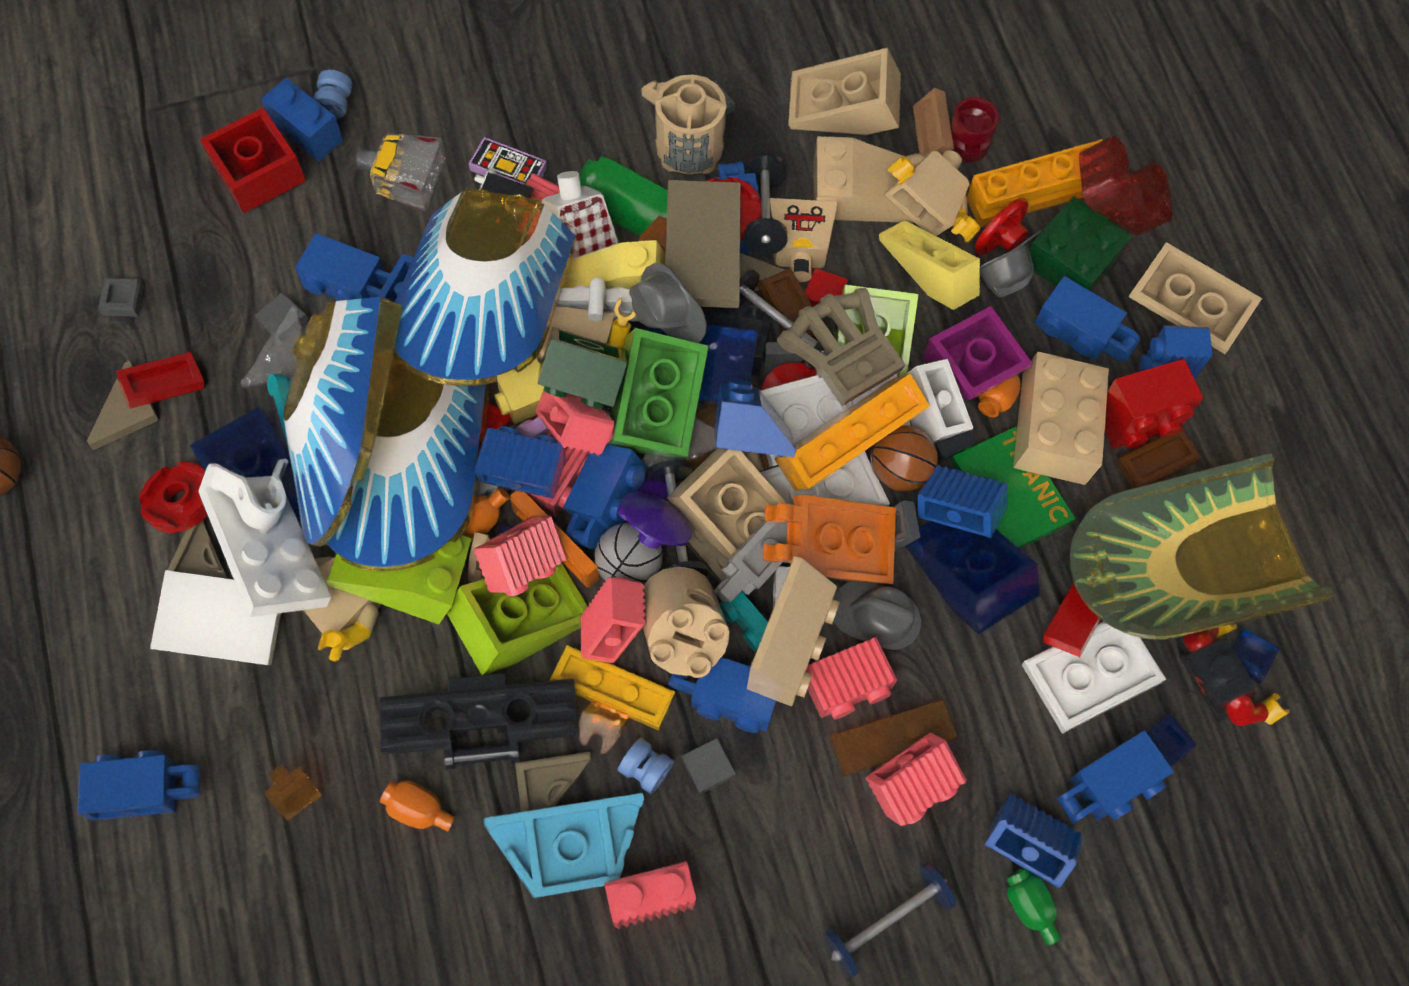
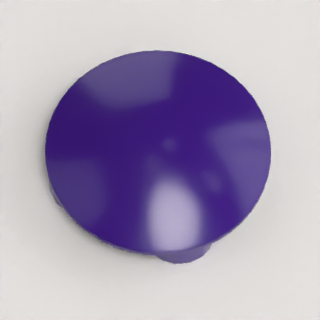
(655, 520)

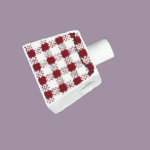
(583, 213)

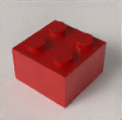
(253, 159)
(1150, 404)

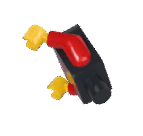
(1225, 681)

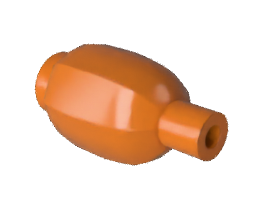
(1000, 397)
(486, 512)
(415, 806)

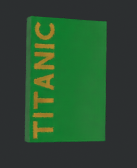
(1032, 499)

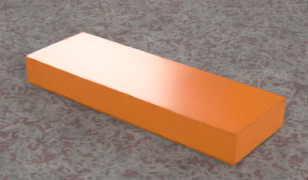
(576, 560)

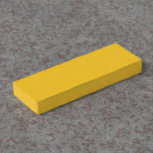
(615, 688)

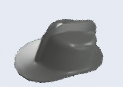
(1009, 271)
(666, 304)
(878, 612)

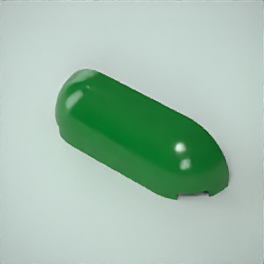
(629, 197)

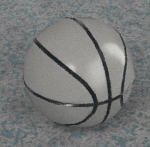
(623, 555)

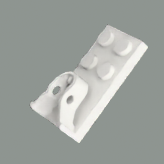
(262, 541)

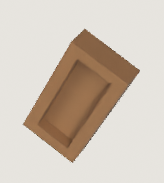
(933, 123)

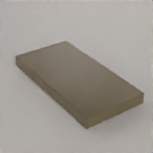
(705, 240)

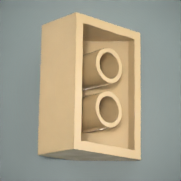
(1195, 296)
(793, 634)

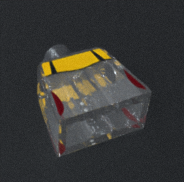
(405, 168)

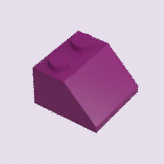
(979, 353)

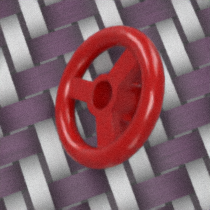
(1004, 228)

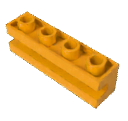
(1040, 180)
(852, 432)

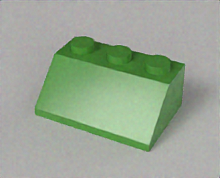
(658, 394)

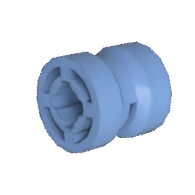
(333, 91)
(645, 765)

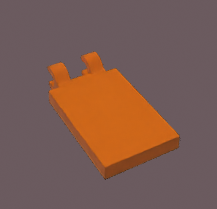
(836, 538)

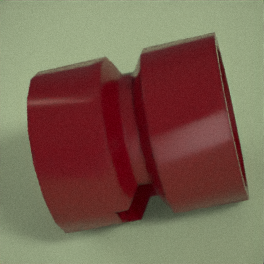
(973, 128)

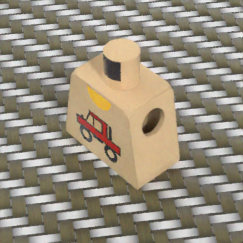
(809, 233)

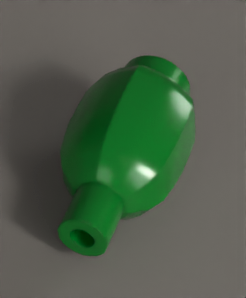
(1033, 904)

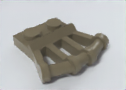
(849, 368)

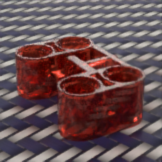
(1130, 199)

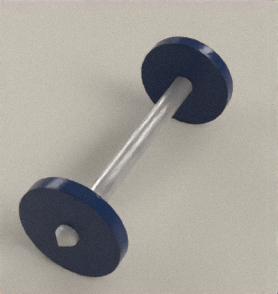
(935, 886)

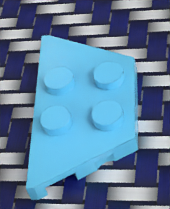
(567, 844)

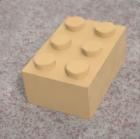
(1061, 418)

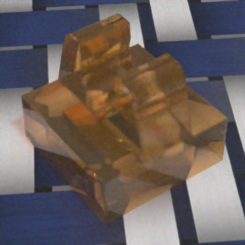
(604, 722)
(291, 791)

